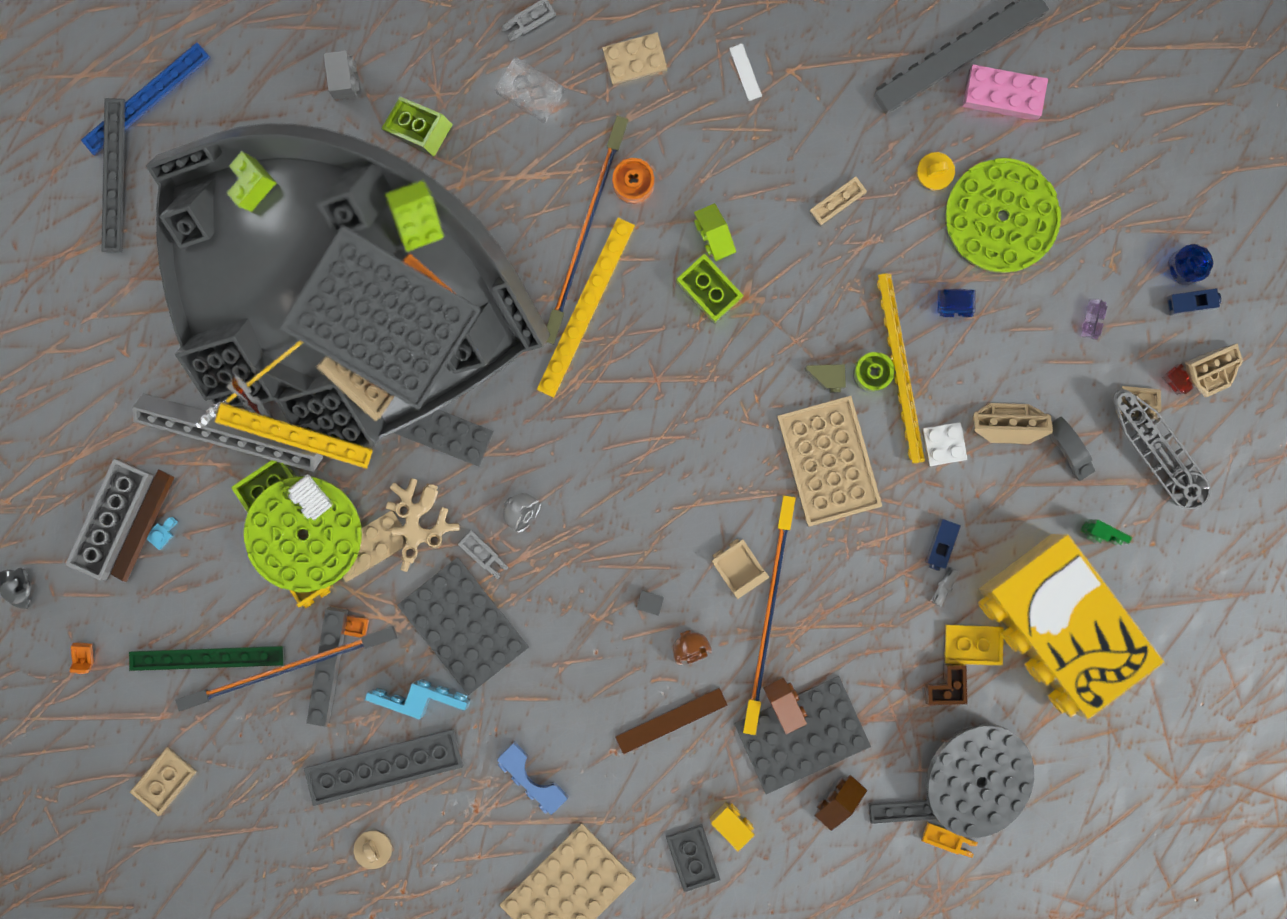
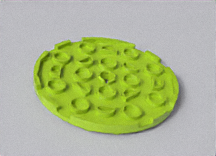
(1006, 187)
(296, 562)

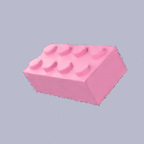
(1005, 92)

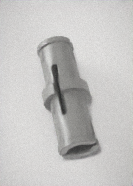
(945, 587)

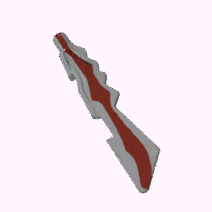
(242, 390)

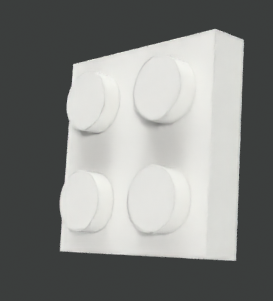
(944, 444)

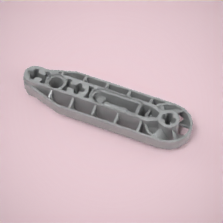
(1154, 440)

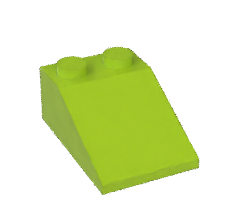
(417, 126)

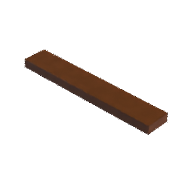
(142, 525)
(671, 720)

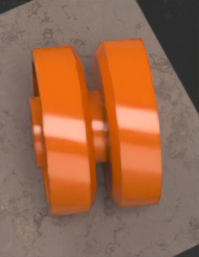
(633, 169)

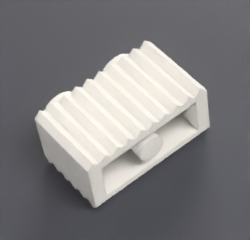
(309, 497)

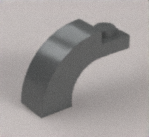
(1072, 448)

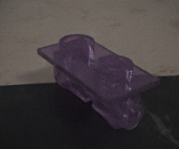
(1095, 310)

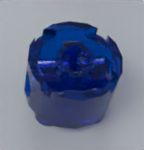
(1190, 264)
(956, 301)

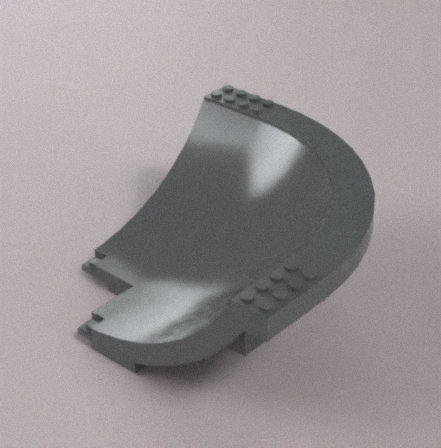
(241, 271)

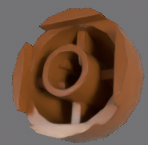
(690, 647)

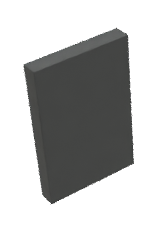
(693, 858)

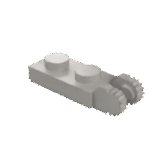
(530, 18)
(481, 553)

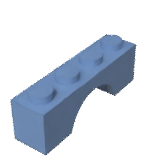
(548, 796)

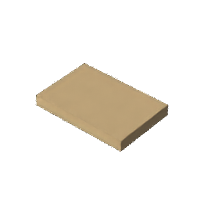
(163, 781)

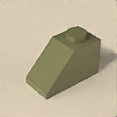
(828, 376)

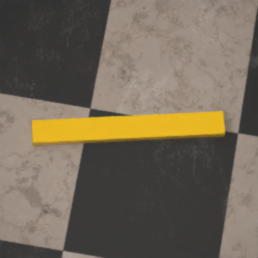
(293, 435)

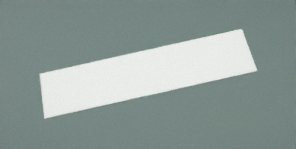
(745, 72)

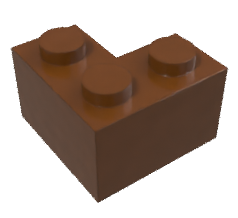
(953, 689)
(840, 802)

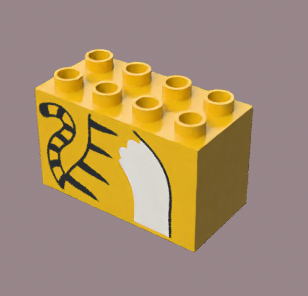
(1068, 627)

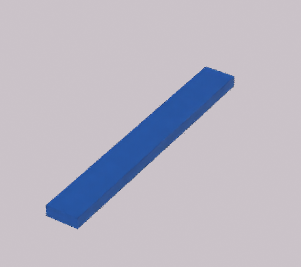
(152, 93)

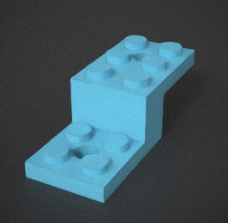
(418, 699)

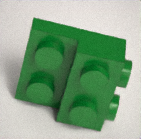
(1101, 532)

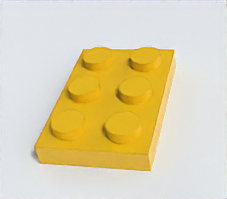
(973, 645)

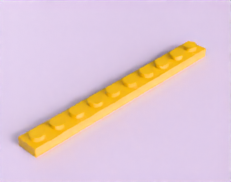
(585, 307)
(899, 360)

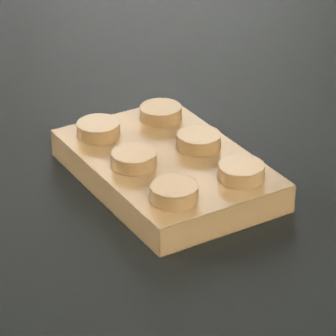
(634, 58)

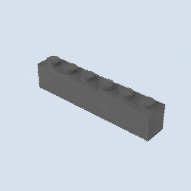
(327, 670)

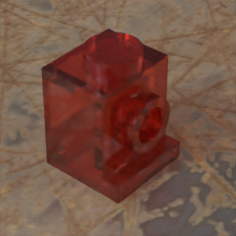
(1178, 380)

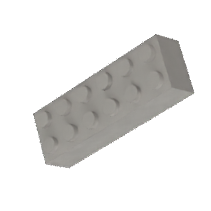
(109, 519)

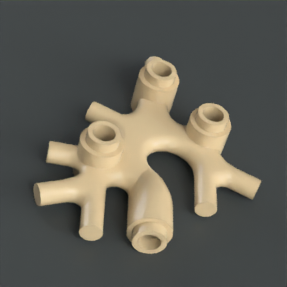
(412, 530)

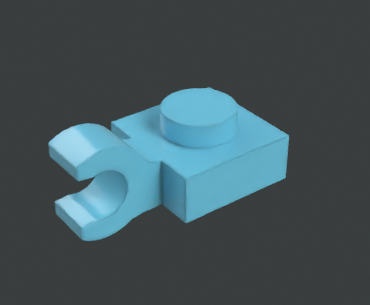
(161, 534)

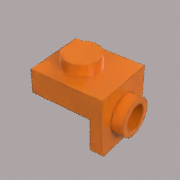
(81, 658)

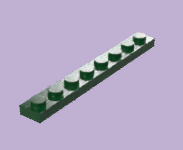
(206, 658)

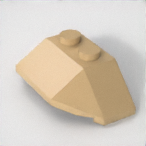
(1214, 369)
(1012, 423)

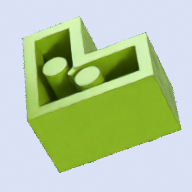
(252, 183)
(715, 232)

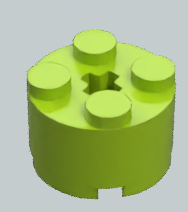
(884, 374)

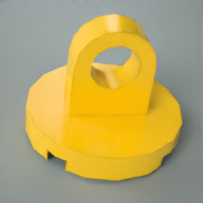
(935, 171)

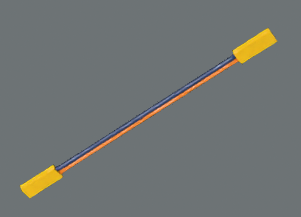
(754, 706)

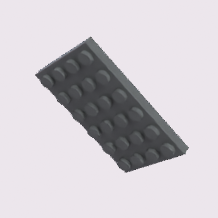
(463, 626)
(827, 738)

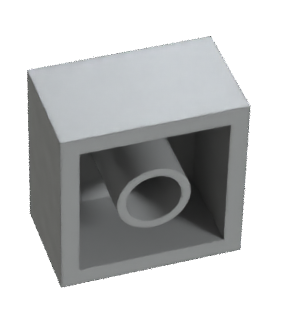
(340, 74)

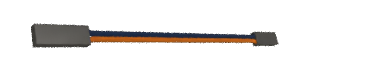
(368, 641)

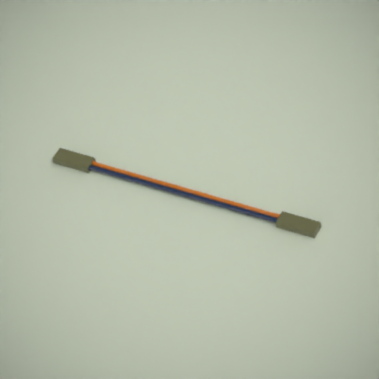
(614, 144)

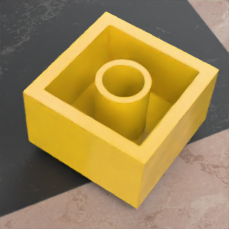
(732, 826)

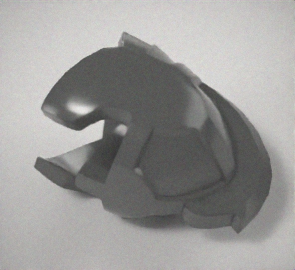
(15, 587)

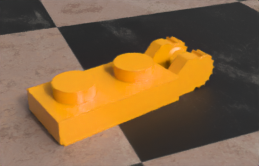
(946, 840)

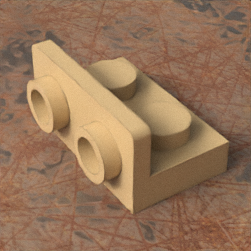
(1149, 396)

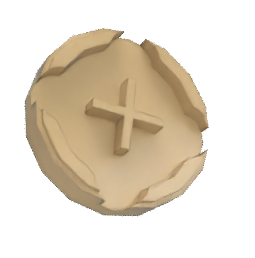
(372, 849)

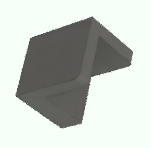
(650, 602)

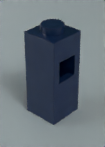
(1193, 301)
(942, 544)

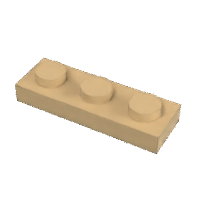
(838, 201)

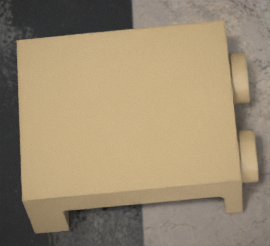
(739, 568)

